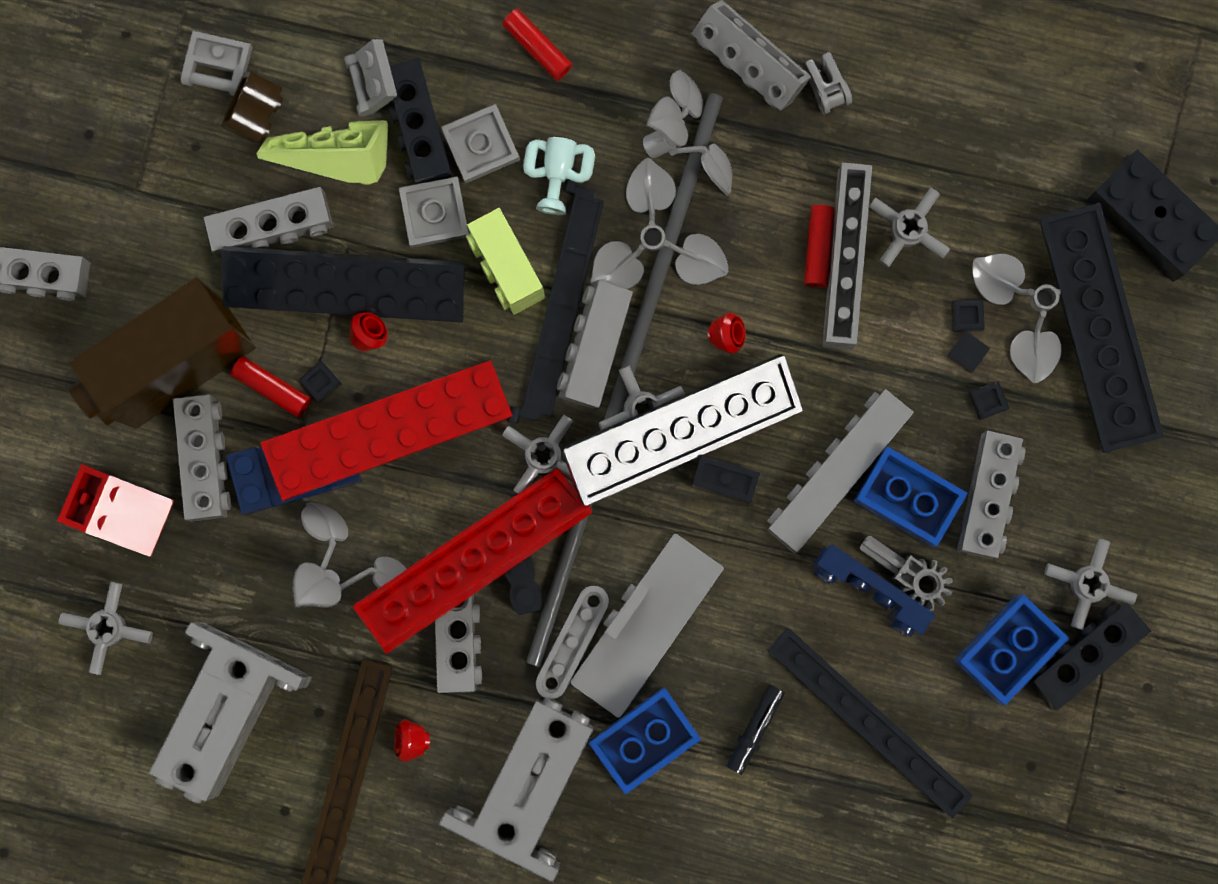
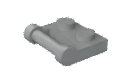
(217, 54)
(377, 75)

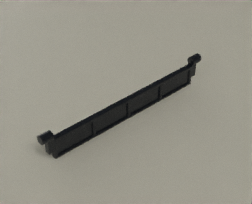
(562, 304)

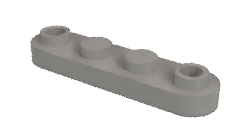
(572, 642)

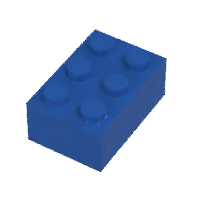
(909, 497)
(1011, 649)
(644, 740)

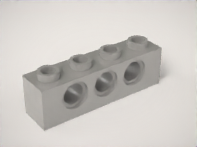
(313, 202)
(70, 283)
(448, 677)

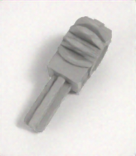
(909, 572)

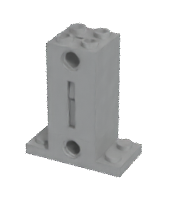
(219, 712)
(527, 789)

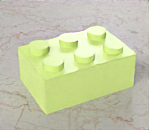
(504, 262)

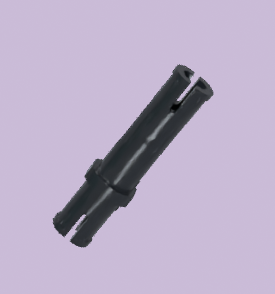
(752, 735)

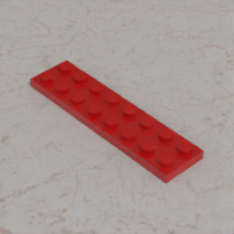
(385, 430)
(471, 560)

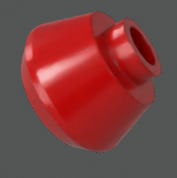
(367, 332)
(727, 333)
(410, 740)

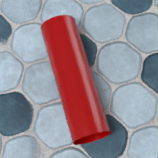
(537, 44)
(819, 246)
(270, 386)

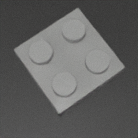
(480, 143)
(434, 212)

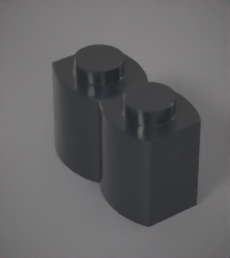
(524, 591)

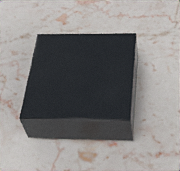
(968, 316)
(968, 352)
(320, 381)
(989, 400)

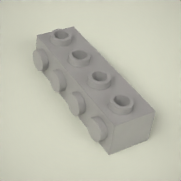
(750, 55)
(594, 344)
(201, 458)
(990, 495)

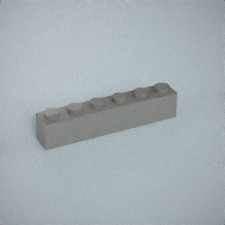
(847, 256)
(839, 471)

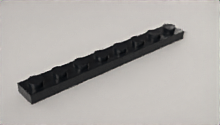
(870, 723)

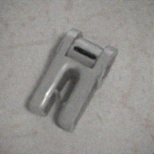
(828, 94)

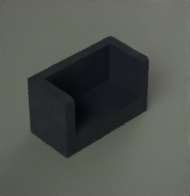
(725, 480)

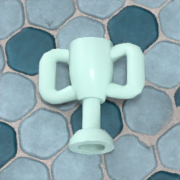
(558, 165)

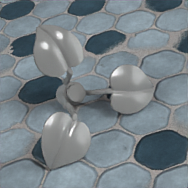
(672, 132)
(699, 259)
(997, 280)
(320, 586)

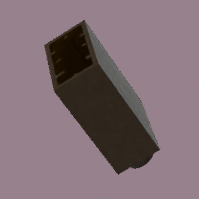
(159, 357)

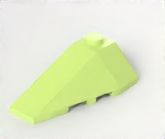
(344, 154)

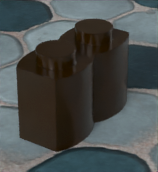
(252, 107)

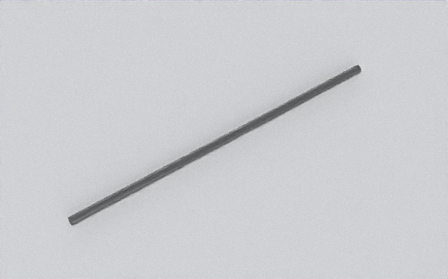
(631, 358)

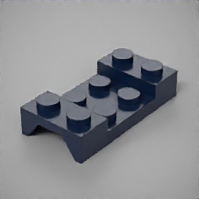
(256, 485)
(907, 614)

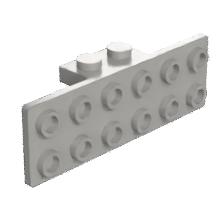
(646, 625)

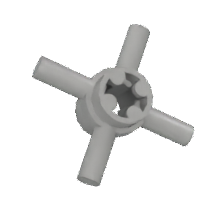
(915, 218)
(637, 396)
(540, 444)
(1081, 590)
(94, 625)

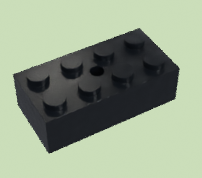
(1173, 238)

